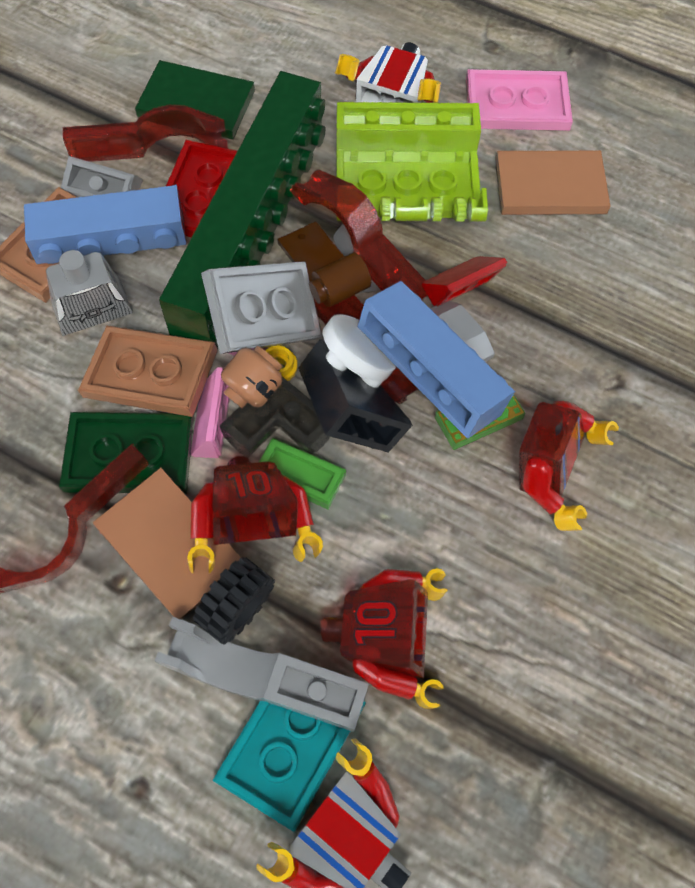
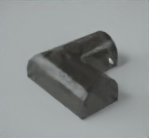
(285, 410)

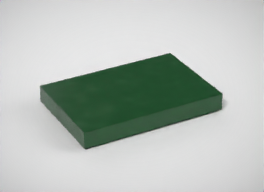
(198, 89)
(100, 437)

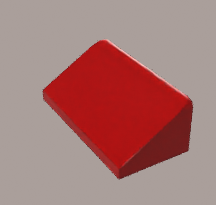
(462, 278)

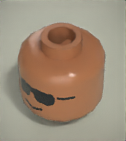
(251, 377)

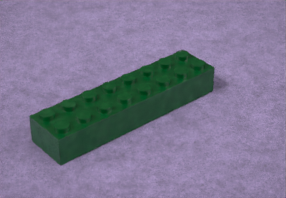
(248, 200)

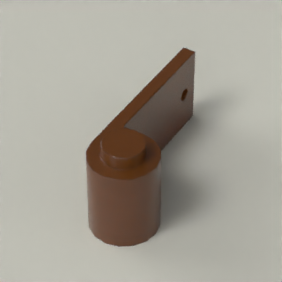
(329, 271)

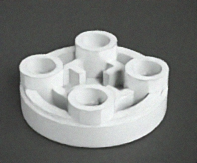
(355, 351)

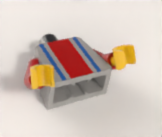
(346, 836)

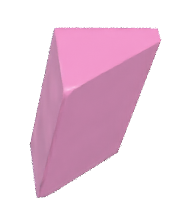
(211, 413)

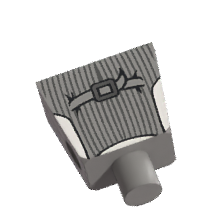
(85, 291)

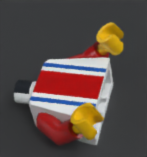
(391, 76)

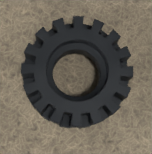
(233, 600)

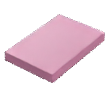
(521, 99)

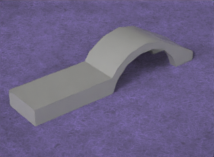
(265, 676)

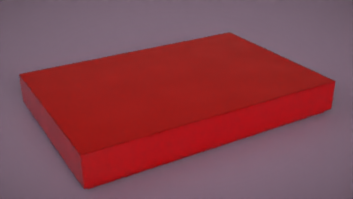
(197, 178)

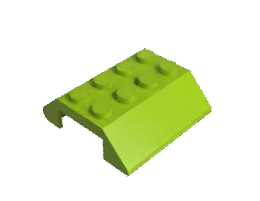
(413, 158)

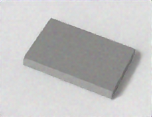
(261, 306)

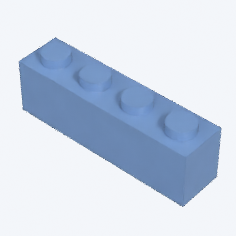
(105, 223)
(435, 359)

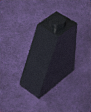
(350, 406)

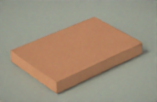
(552, 182)
(18, 263)
(148, 370)
(154, 539)

